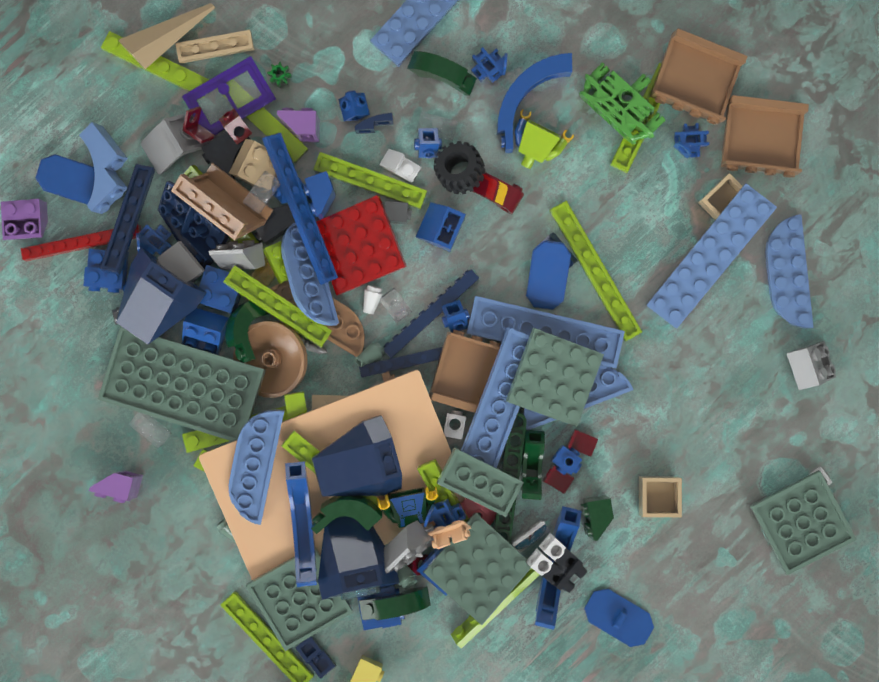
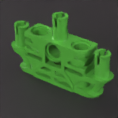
(627, 114)

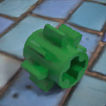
(283, 77)

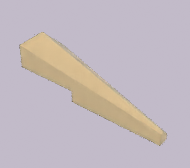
(154, 41)

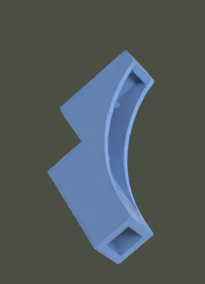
(106, 159)

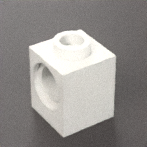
(458, 433)

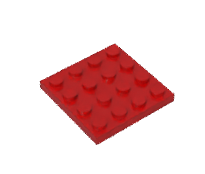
(360, 244)

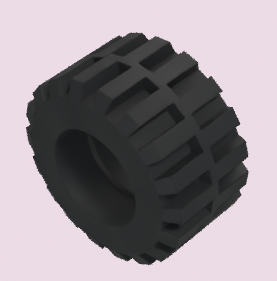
(453, 155)

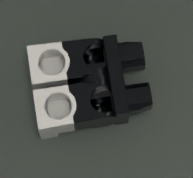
(562, 568)

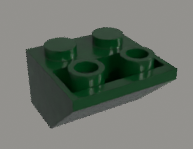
(598, 515)

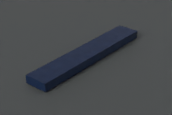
(127, 219)

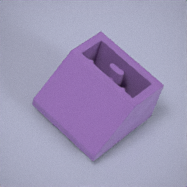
(302, 124)
(23, 219)
(120, 485)

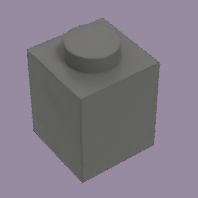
(398, 212)

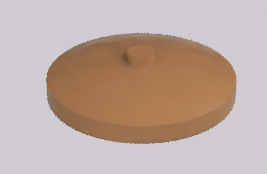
(280, 353)

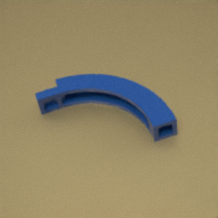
(540, 72)
(301, 523)
(549, 595)

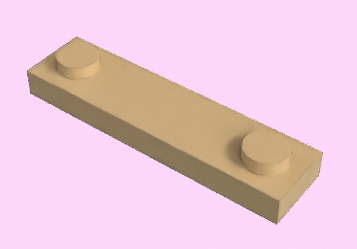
(214, 46)

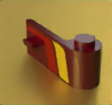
(499, 192)

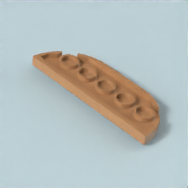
(347, 334)

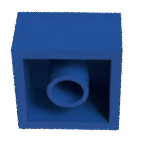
(218, 293)

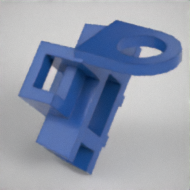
(486, 69)
(690, 144)
(156, 237)
(436, 514)

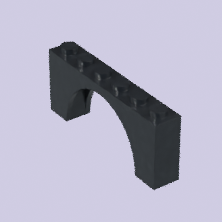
(223, 152)

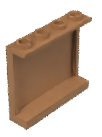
(697, 76)
(763, 136)
(221, 201)
(463, 370)

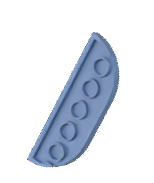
(789, 273)
(308, 294)
(606, 385)
(254, 464)

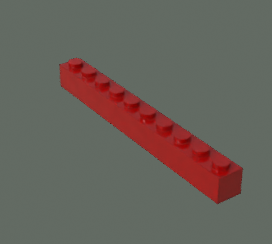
(69, 245)

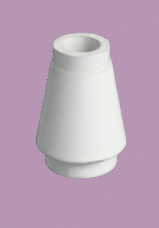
(371, 298)

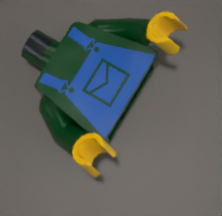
(408, 505)

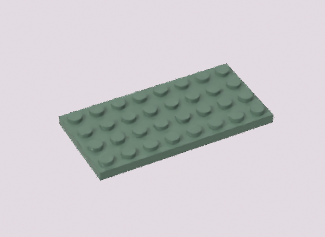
(181, 385)

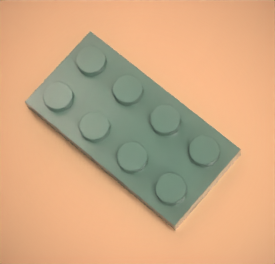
(480, 482)

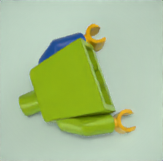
(538, 141)

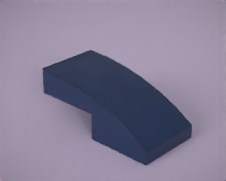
(368, 125)
(316, 656)

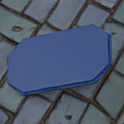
(66, 178)
(548, 274)
(619, 617)

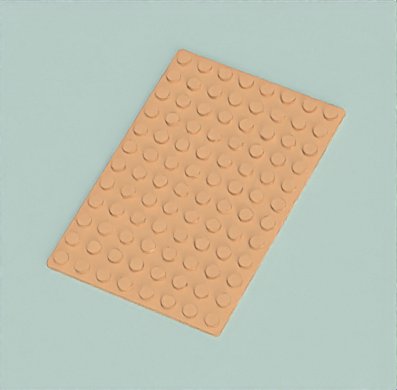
(416, 438)

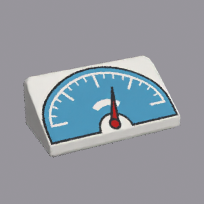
(530, 536)

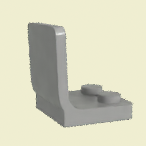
(169, 143)

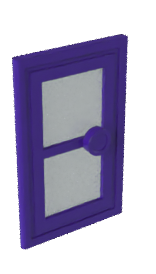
(236, 88)

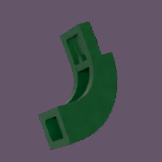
(442, 69)
(237, 329)
(532, 464)
(351, 506)
(395, 605)

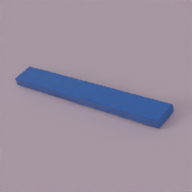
(300, 208)

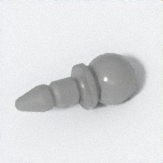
(313, 348)

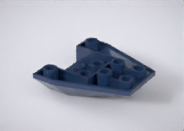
(190, 226)
(155, 298)
(360, 462)
(351, 559)

